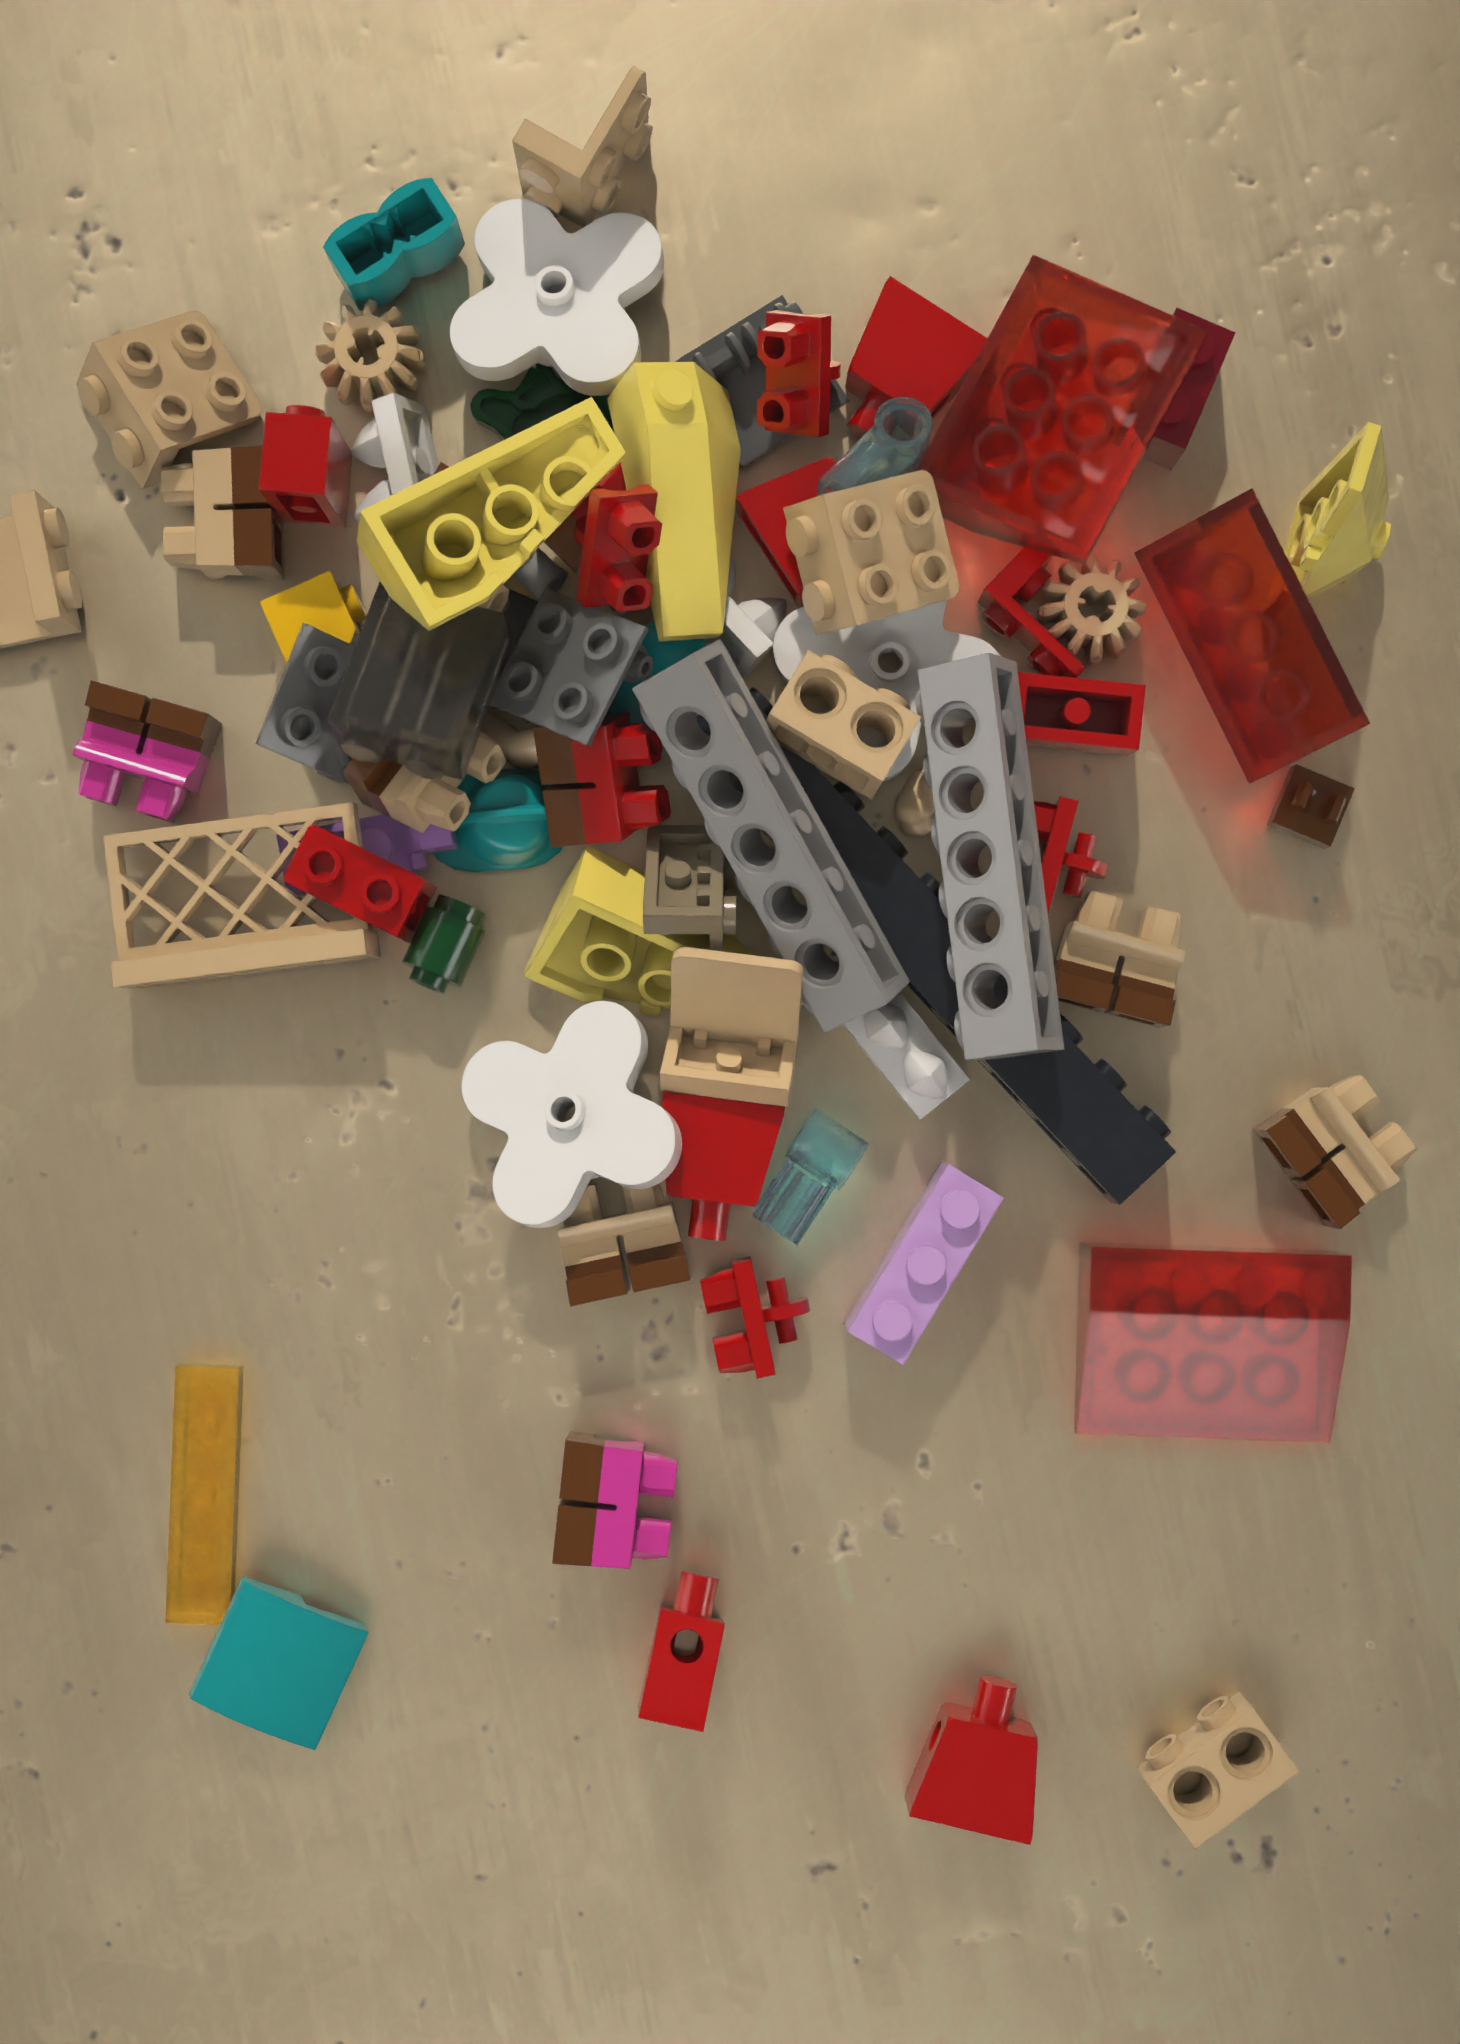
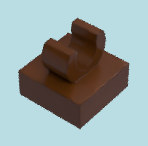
(1310, 806)

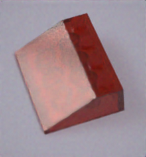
(1058, 412)
(1210, 1341)

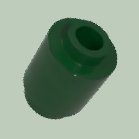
(444, 944)

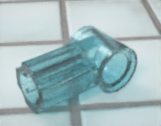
(879, 452)
(816, 1165)

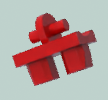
(797, 373)
(616, 548)
(1053, 829)
(750, 1348)

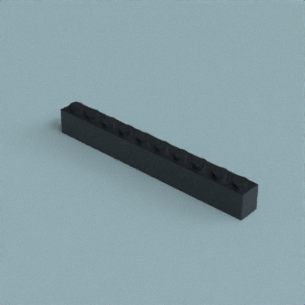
(1060, 1089)

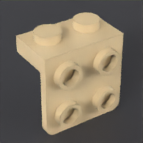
(585, 180)
(164, 391)
(871, 551)
(35, 582)
(732, 1026)

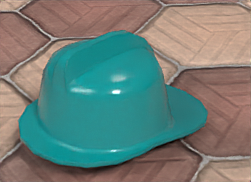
(503, 824)

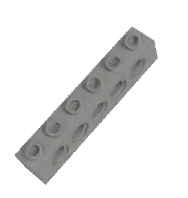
(777, 804)
(1014, 884)

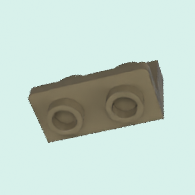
(688, 885)

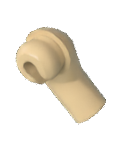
(516, 745)
(915, 806)

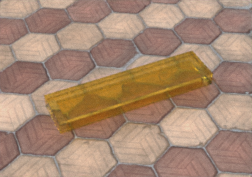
(204, 1492)

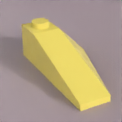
(688, 449)
(1341, 515)
(476, 522)
(598, 943)

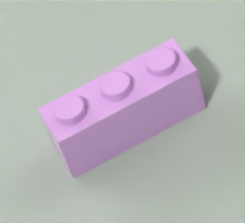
(922, 1262)

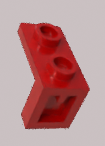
(1006, 617)
(359, 883)

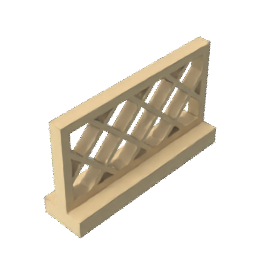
(229, 952)

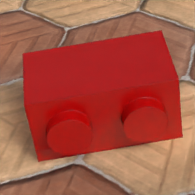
(305, 467)
(1081, 713)

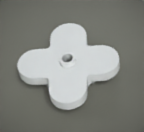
(557, 296)
(911, 636)
(609, 1134)

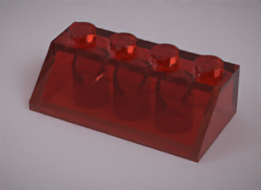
(1252, 637)

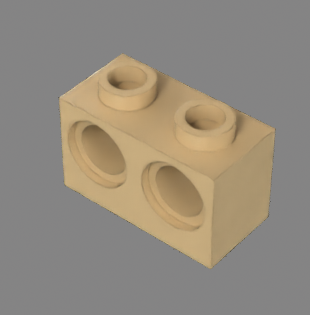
(832, 738)
(1228, 1783)

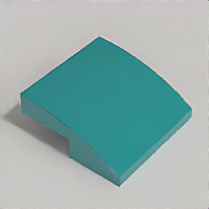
(278, 1663)

